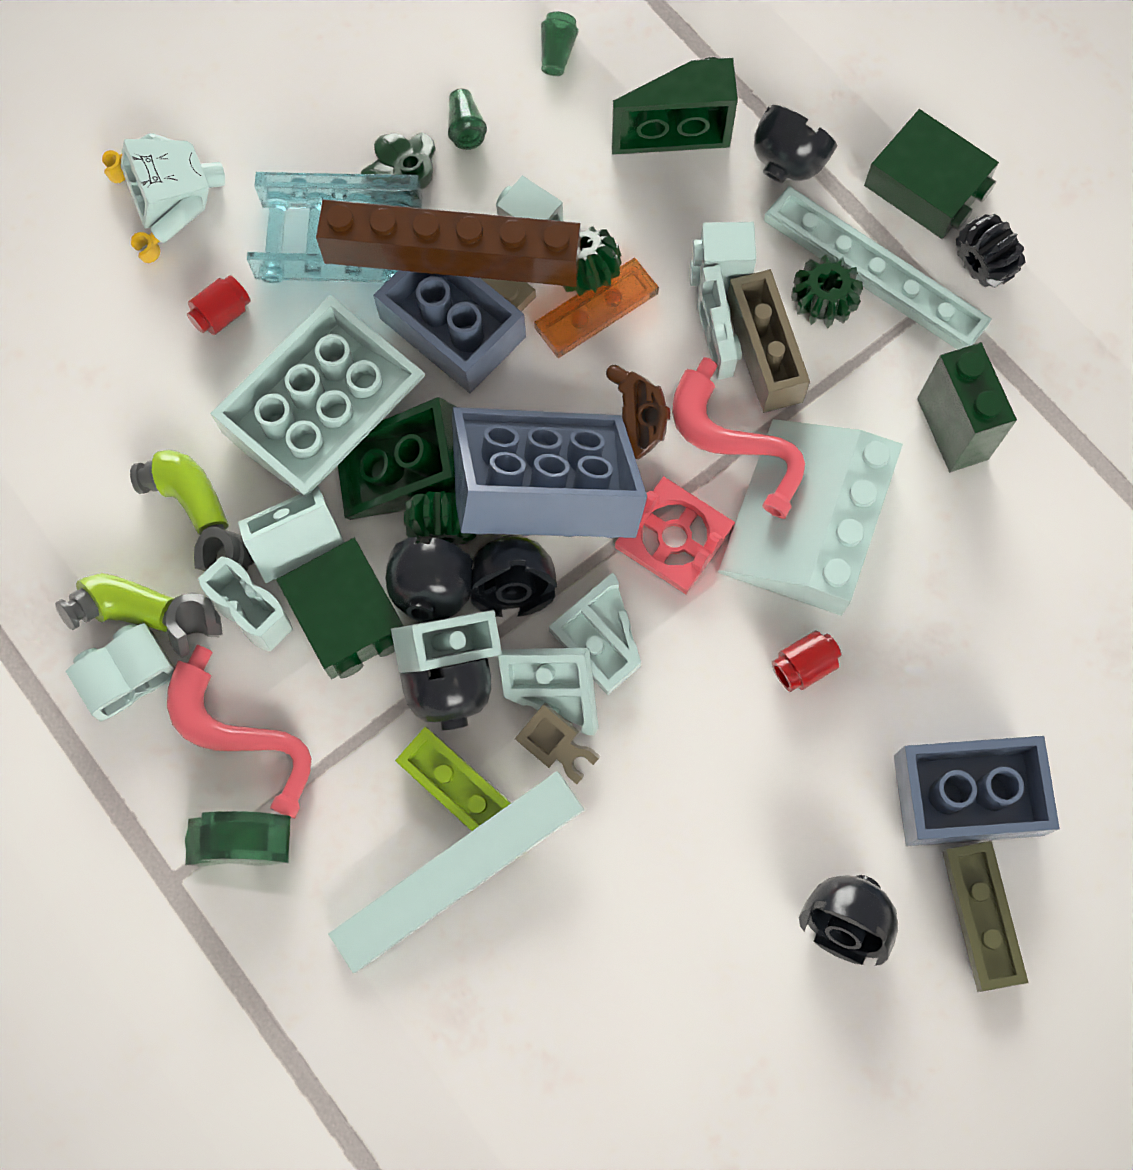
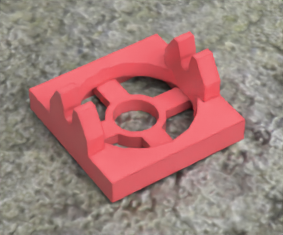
(685, 575)

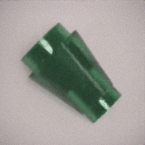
(557, 42)
(465, 121)

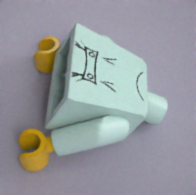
(165, 186)

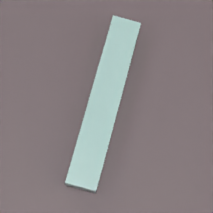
(878, 269)
(456, 872)

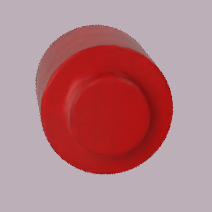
(218, 305)
(807, 661)

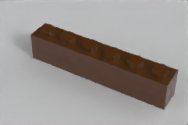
(449, 242)

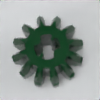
(598, 261)
(833, 277)
(434, 517)

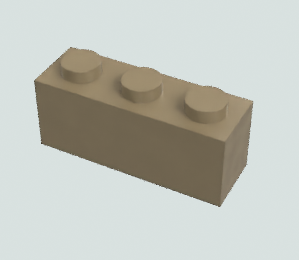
(767, 341)

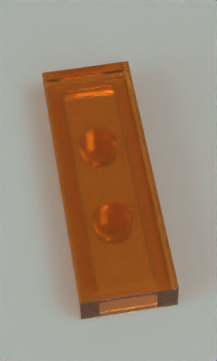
(593, 312)

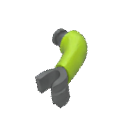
(183, 479)
(123, 600)

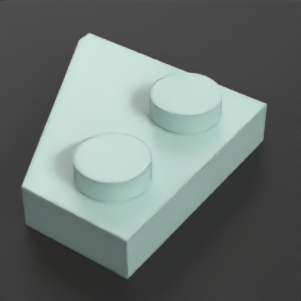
(716, 322)
(604, 627)
(552, 677)

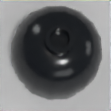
(791, 146)
(512, 575)
(429, 579)
(448, 692)
(851, 919)

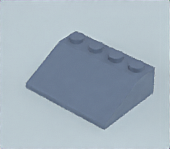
(545, 474)

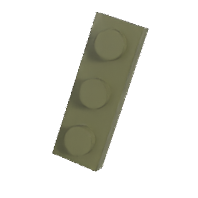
(985, 916)

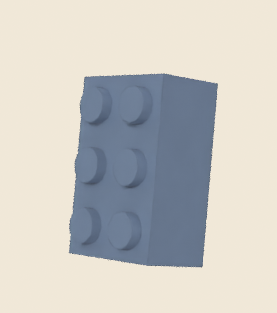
(452, 322)
(975, 791)

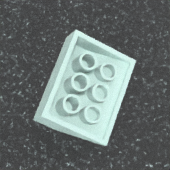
(316, 397)
(831, 520)

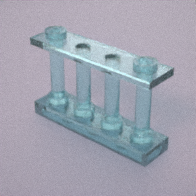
(306, 191)

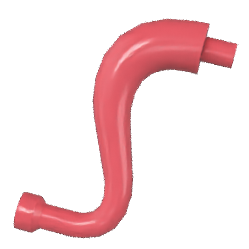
(695, 426)
(194, 724)

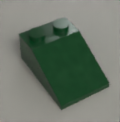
(679, 110)
(398, 460)

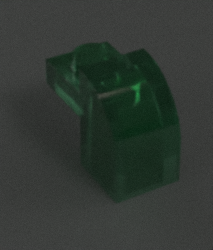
(237, 838)

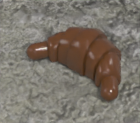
(643, 410)

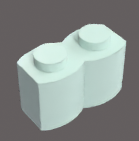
(248, 605)
(120, 671)

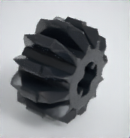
(990, 250)

